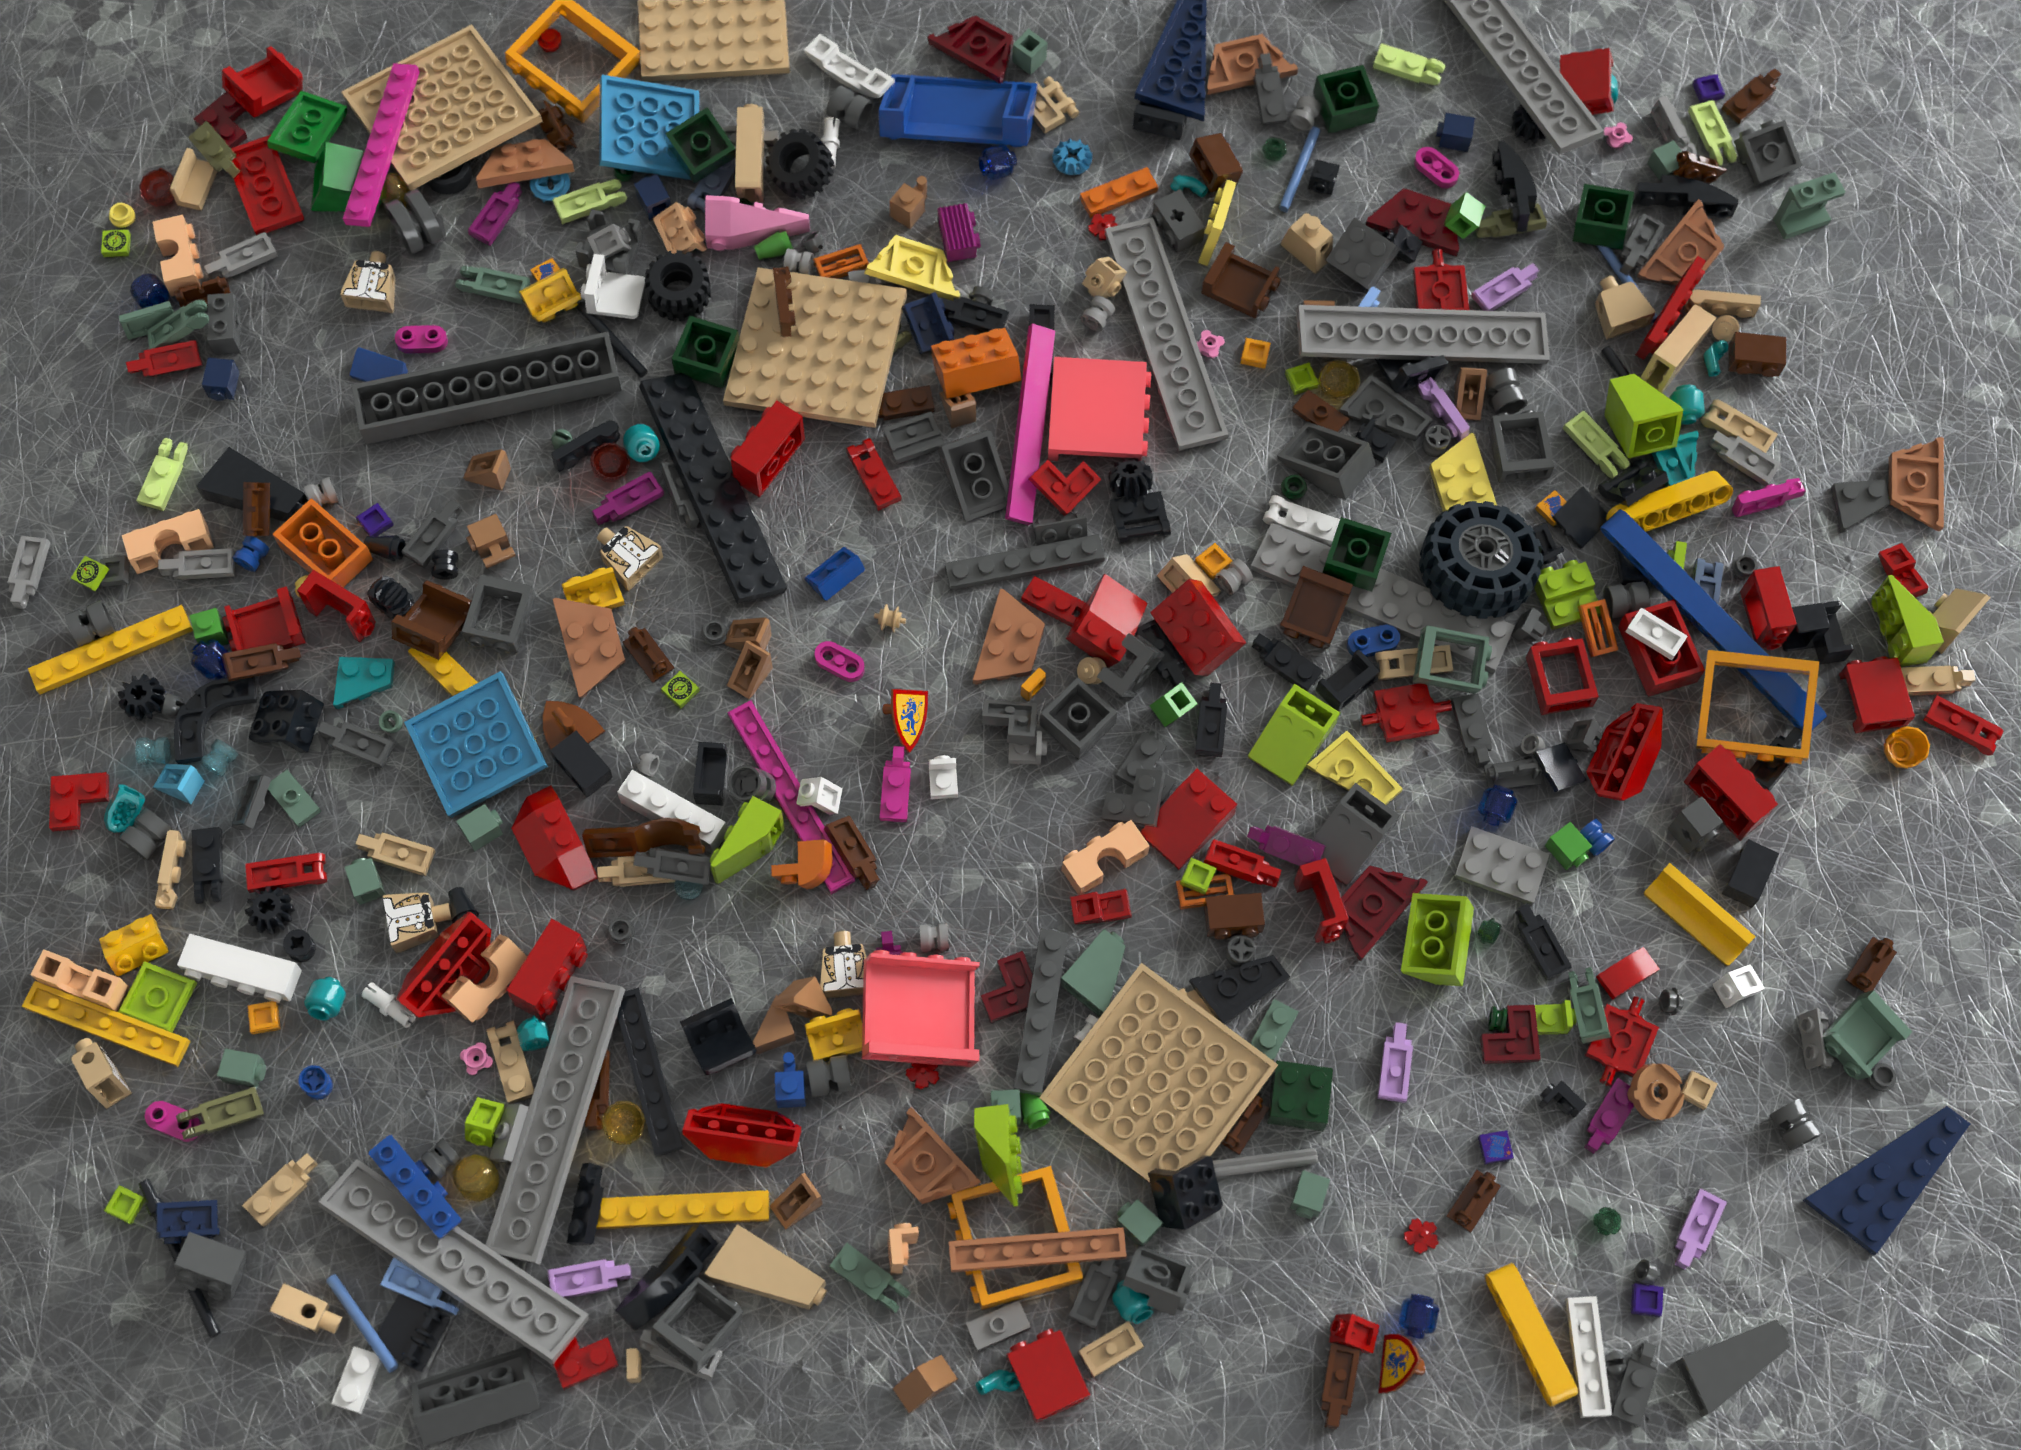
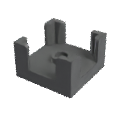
(621, 261)
(1138, 671)

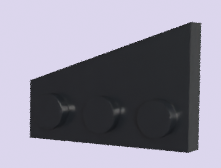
(1238, 988)

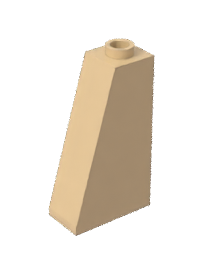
(750, 153)
(1677, 348)
(763, 1270)

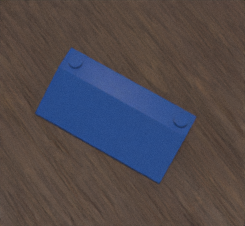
(958, 110)

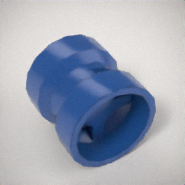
(251, 553)
(1594, 835)
(311, 1078)

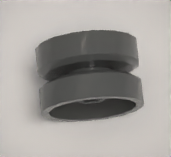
(414, 221)

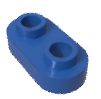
(1374, 640)

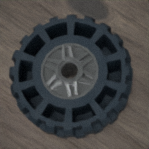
(1480, 559)

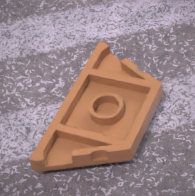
(1237, 59)
(523, 162)
(1690, 238)
(1918, 482)
(589, 642)
(1009, 642)
(926, 1162)

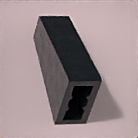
(225, 485)

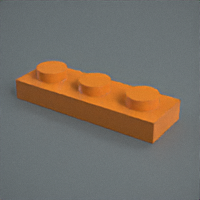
(1119, 192)

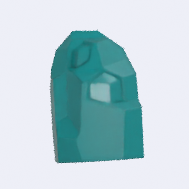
(123, 808)
(533, 1034)

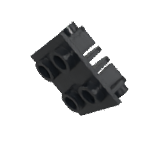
(412, 1332)

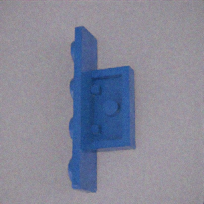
(415, 1187)

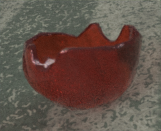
(156, 187)
(609, 462)

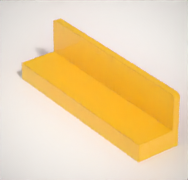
(1699, 915)

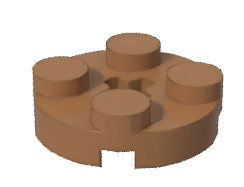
(1642, 1092)

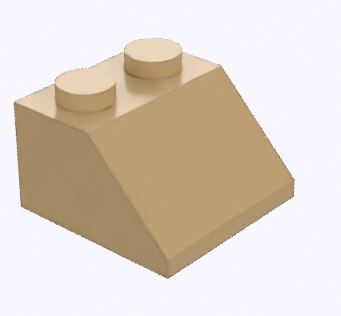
(1956, 612)

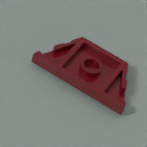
(977, 46)
(1421, 216)
(1375, 905)

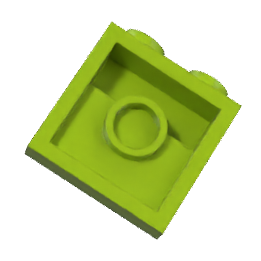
(1564, 591)

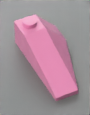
(740, 225)

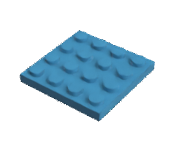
(635, 122)
(475, 744)

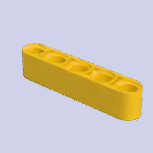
(1678, 501)
(1531, 1334)

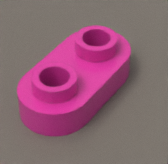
(1438, 167)
(420, 339)
(840, 662)
(168, 1122)

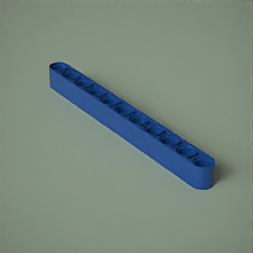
(1705, 614)

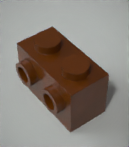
(1215, 161)
(1757, 354)
(1234, 915)

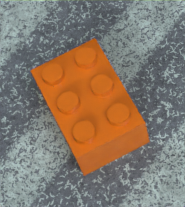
(976, 363)
(322, 544)

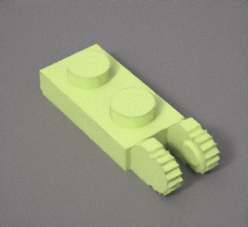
(1408, 65)
(1713, 131)
(580, 202)
(1596, 443)
(162, 476)

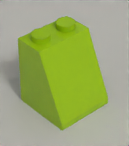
(1641, 416)

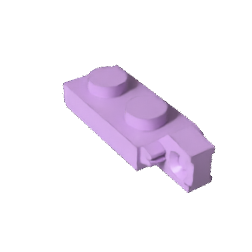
(1504, 287)
(1444, 408)
(1395, 1066)
(1698, 1227)
(587, 1278)

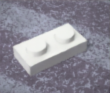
(1656, 633)
(357, 1380)

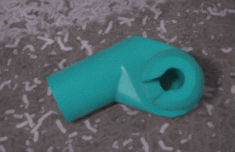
(1189, 182)
(1713, 355)
(998, 1380)

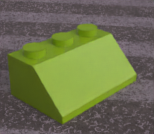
(1438, 938)

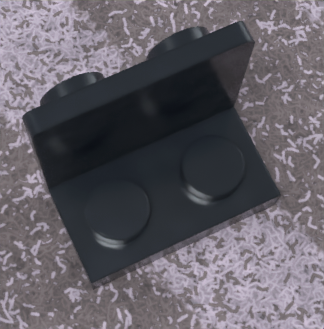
(1409, 373)

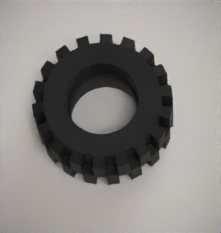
(790, 148)
(674, 268)

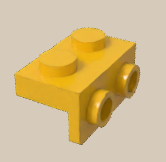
(550, 296)
(595, 589)
(133, 945)
(835, 1034)

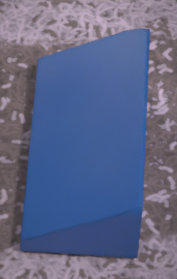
(373, 366)
(835, 573)

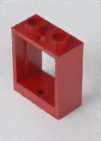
(1768, 607)
(1563, 701)

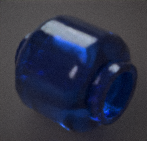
(997, 162)
(149, 290)
(208, 659)
(1497, 805)
(1419, 1315)

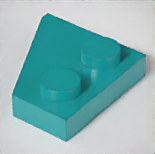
(1680, 460)
(361, 678)

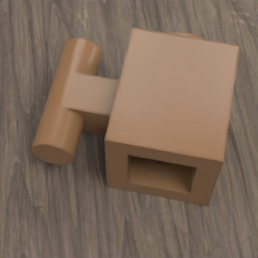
(909, 203)
(490, 539)

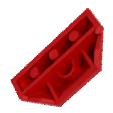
(1627, 753)
(552, 842)
(449, 957)
(742, 1134)

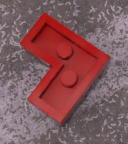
(1062, 490)
(68, 794)
(583, 1363)

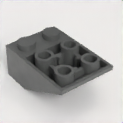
(1354, 832)

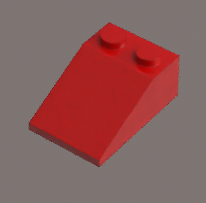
(1107, 620)
(1189, 819)

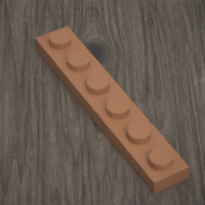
(1037, 1249)

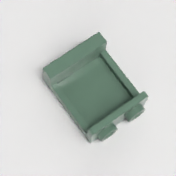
(1805, 205)
(1864, 1034)

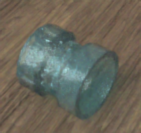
(152, 750)
(219, 758)

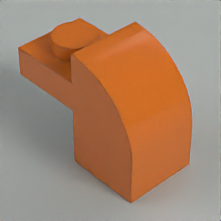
(812, 866)

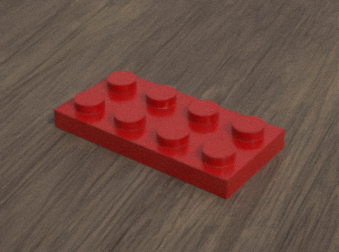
(265, 187)
(1672, 308)

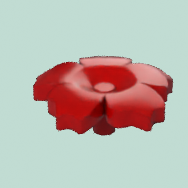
(1100, 223)
(922, 1075)
(1421, 1235)

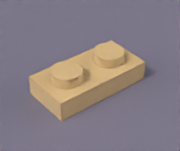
(1111, 1349)

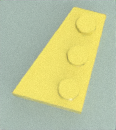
(1218, 215)
(1349, 763)

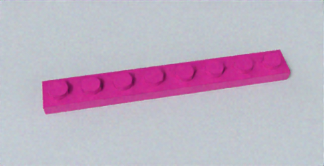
(381, 145)

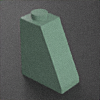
(1096, 972)

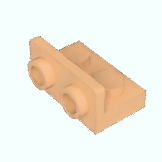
(679, 229)
(898, 1245)

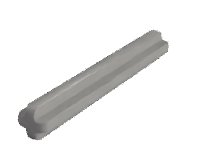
(1265, 1162)

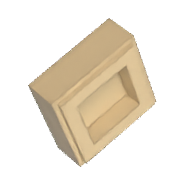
(1698, 1090)
(634, 1366)

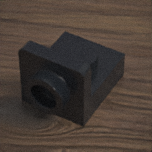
(1323, 177)
(1379, 441)
(1566, 1099)

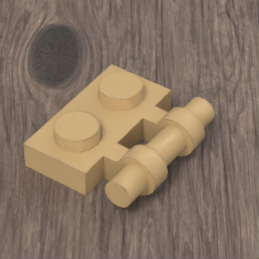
(1046, 112)

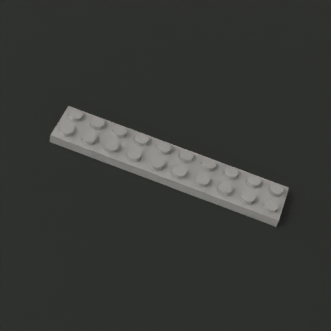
(1528, 73)
(1422, 334)
(1166, 335)
(1391, 602)
(555, 1120)
(455, 1263)

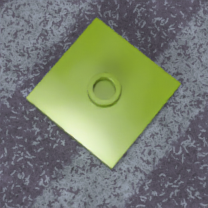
(158, 997)

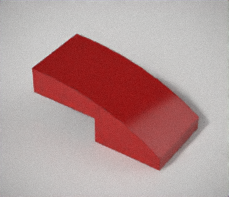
(1901, 564)
(1101, 908)
(1627, 973)

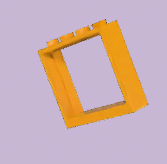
(593, 28)
(1766, 663)
(979, 1291)

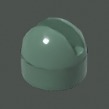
(557, 441)
(386, 725)

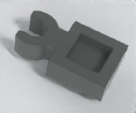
(118, 571)

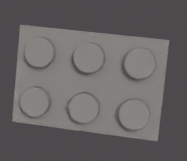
(1501, 866)

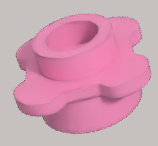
(1617, 141)
(1210, 350)
(470, 1053)

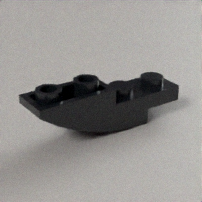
(1515, 182)
(1684, 192)
(669, 1279)

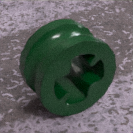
(1497, 1019)

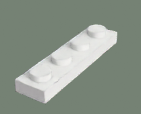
(1588, 1357)

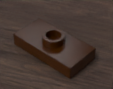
(1319, 412)

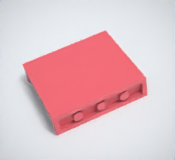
(1099, 408)
(919, 1009)

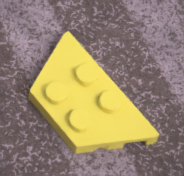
(914, 267)
(1461, 475)

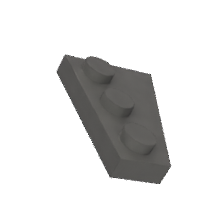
(1387, 408)

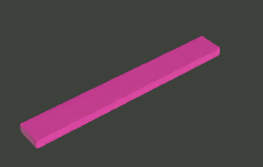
(1030, 424)
(770, 759)

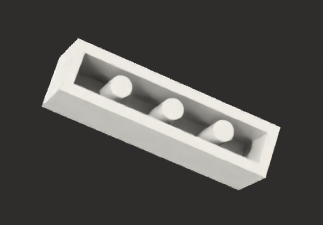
(658, 803)
(239, 968)

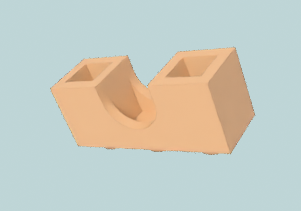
(175, 238)
(146, 544)
(1122, 842)
(75, 980)
(473, 999)

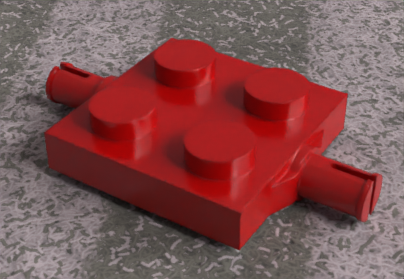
(1440, 285)
(1406, 712)
(1628, 1044)

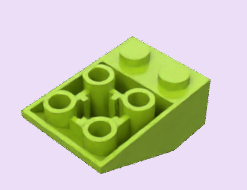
(1906, 624)
(1294, 734)
(748, 840)
(999, 1148)

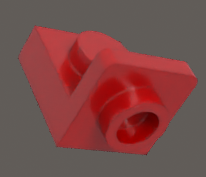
(1354, 1332)

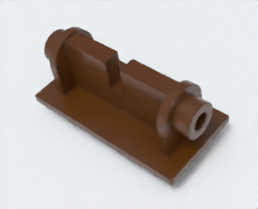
(553, 119)
(1698, 168)
(191, 293)
(256, 509)
(647, 654)
(1871, 964)
(1245, 1126)
(1474, 1200)

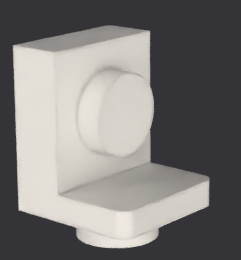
(943, 777)
(820, 794)
(1738, 985)

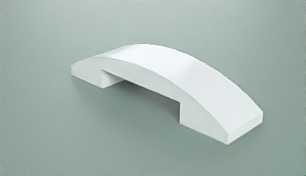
(846, 70)

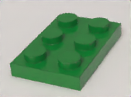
(307, 126)

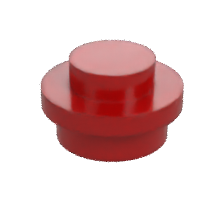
(550, 40)

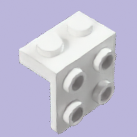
(611, 292)

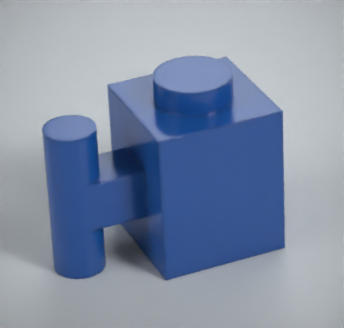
(790, 1085)

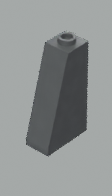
(1728, 1365)

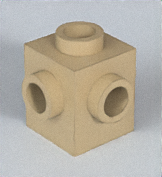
(1104, 277)

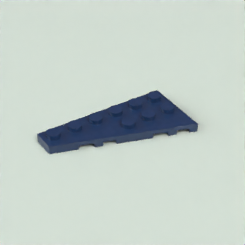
(1178, 64)
(1883, 1187)

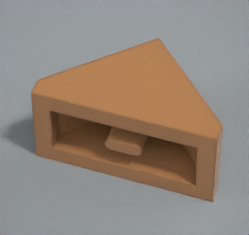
(1470, 392)
(959, 409)
(489, 469)
(755, 630)
(750, 670)
(804, 999)
(774, 1030)
(796, 1202)
(924, 1383)

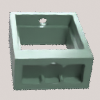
(1425, 653)

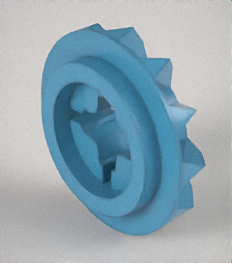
(1070, 165)
(540, 187)

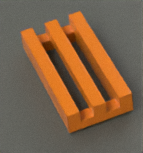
(841, 267)
(1597, 628)
(1186, 904)

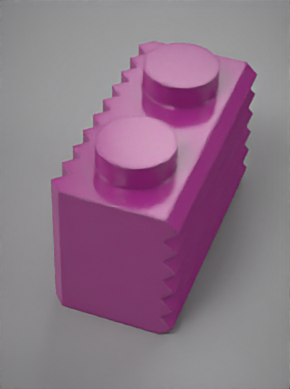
(957, 232)

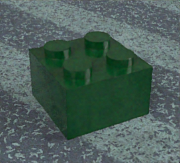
(1346, 98)
(700, 145)
(1603, 216)
(705, 351)
(1356, 553)
(1300, 1096)

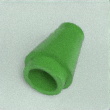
(773, 246)
(1034, 1111)

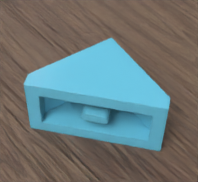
(180, 782)

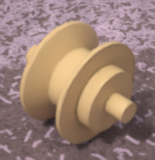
(1725, 327)
(890, 618)
(1089, 669)

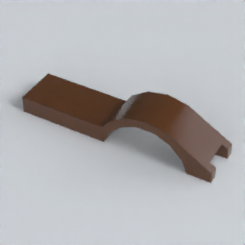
(651, 834)

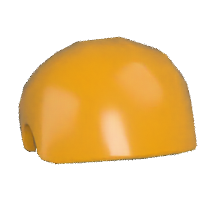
(1906, 747)

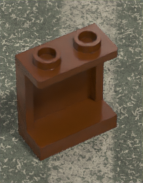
(1240, 283)
(1316, 607)
(432, 620)

